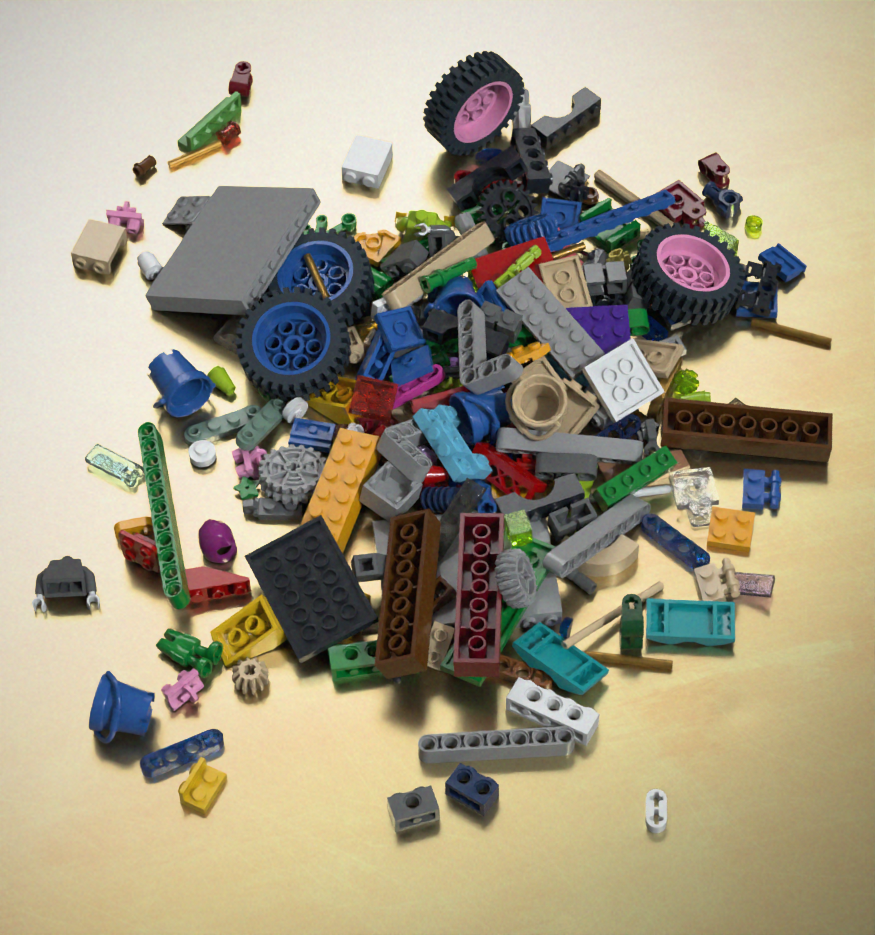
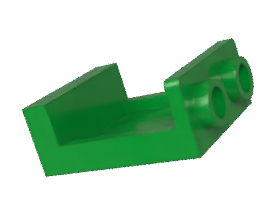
(615, 238)

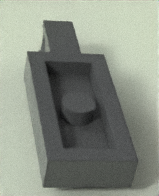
(271, 510)

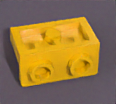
(201, 786)

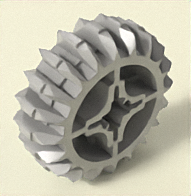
(516, 578)

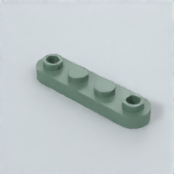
(260, 425)
(220, 426)

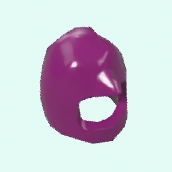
(213, 536)

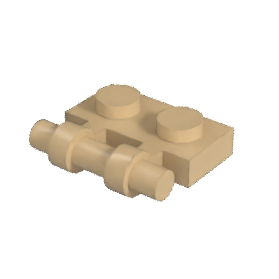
(710, 584)

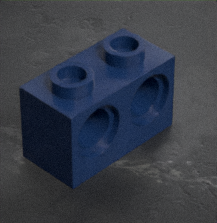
(468, 793)

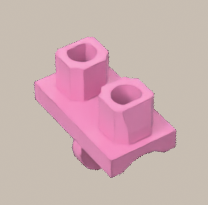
(126, 215)
(251, 461)
(183, 690)

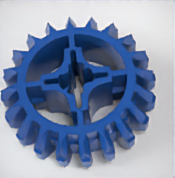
(531, 228)

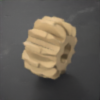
(250, 675)

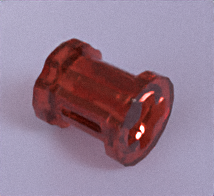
(224, 132)

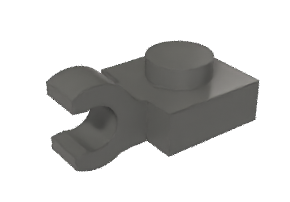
(649, 434)

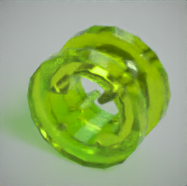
(751, 228)

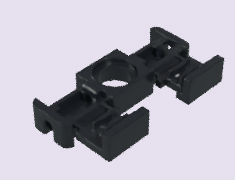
(767, 276)

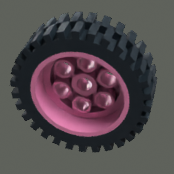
(473, 102)
(687, 274)

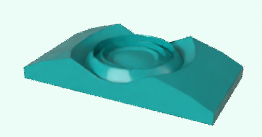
(690, 621)
(568, 667)

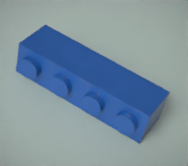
(376, 359)

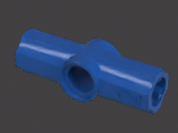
(486, 503)

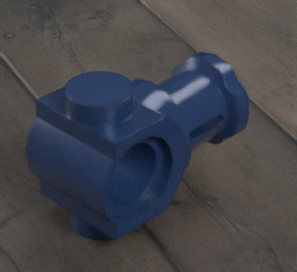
(725, 200)

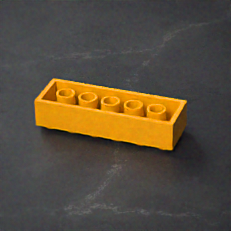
(341, 483)

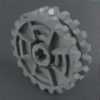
(291, 473)

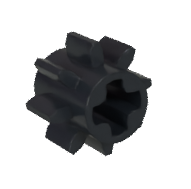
(577, 191)

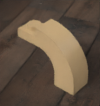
(611, 559)

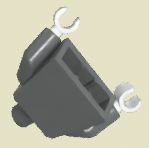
(439, 236)
(64, 579)

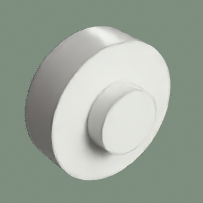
(294, 409)
(202, 453)

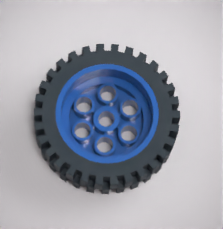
(335, 256)
(300, 313)

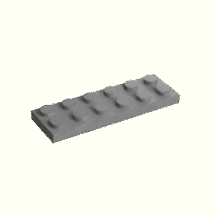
(550, 322)

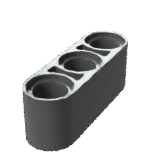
(556, 465)

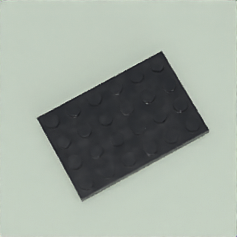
(311, 588)

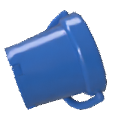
(452, 295)
(179, 384)
(480, 414)
(119, 708)

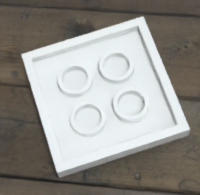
(623, 380)

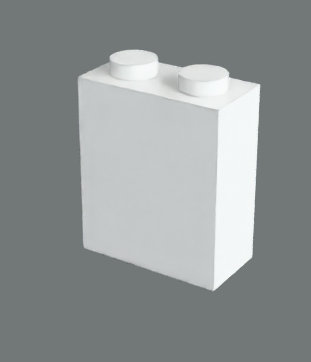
(367, 161)

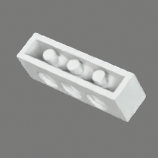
(538, 711)

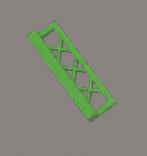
(211, 123)

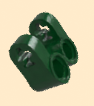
(631, 624)

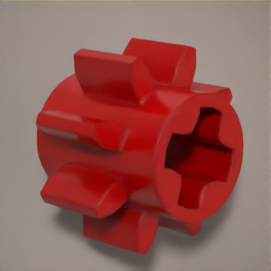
(527, 462)

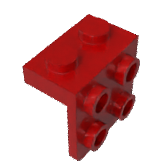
(139, 549)

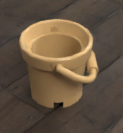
(537, 405)

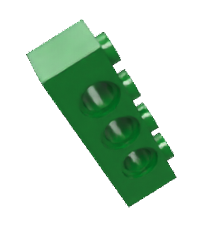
(634, 478)
(361, 666)

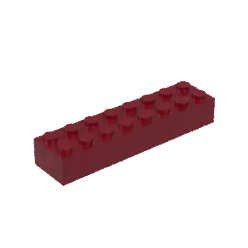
(478, 596)

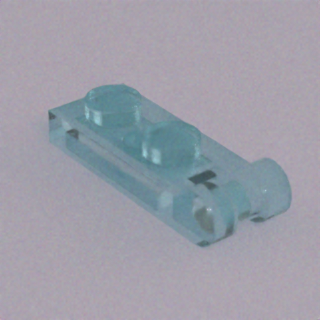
(114, 464)

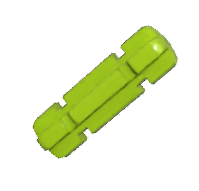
(525, 260)

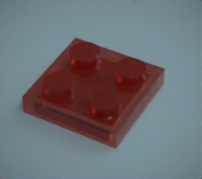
(373, 398)

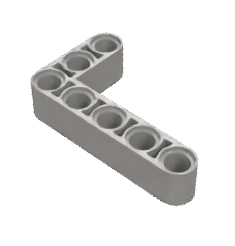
(475, 371)
(400, 448)

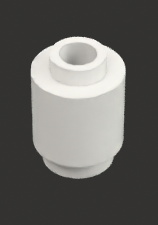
(149, 265)

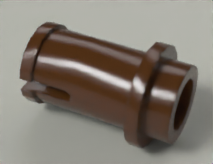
(142, 167)

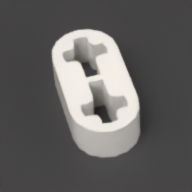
(661, 811)

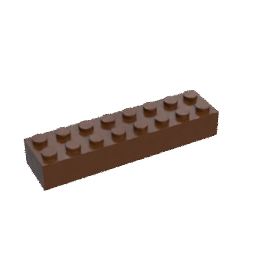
(746, 429)
(408, 594)

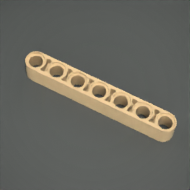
(463, 247)

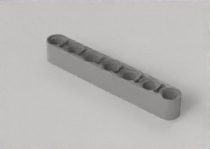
(606, 449)
(596, 536)
(487, 751)

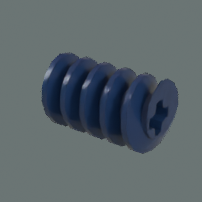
(438, 498)

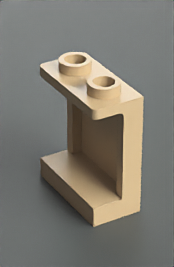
(98, 246)
(580, 408)

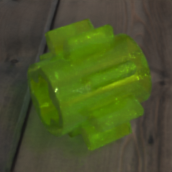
(686, 381)

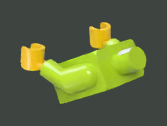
(407, 223)

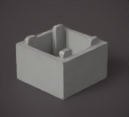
(390, 492)

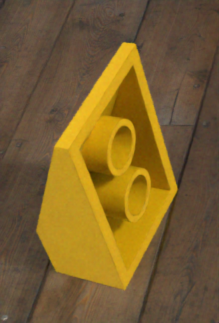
(336, 402)
(249, 632)

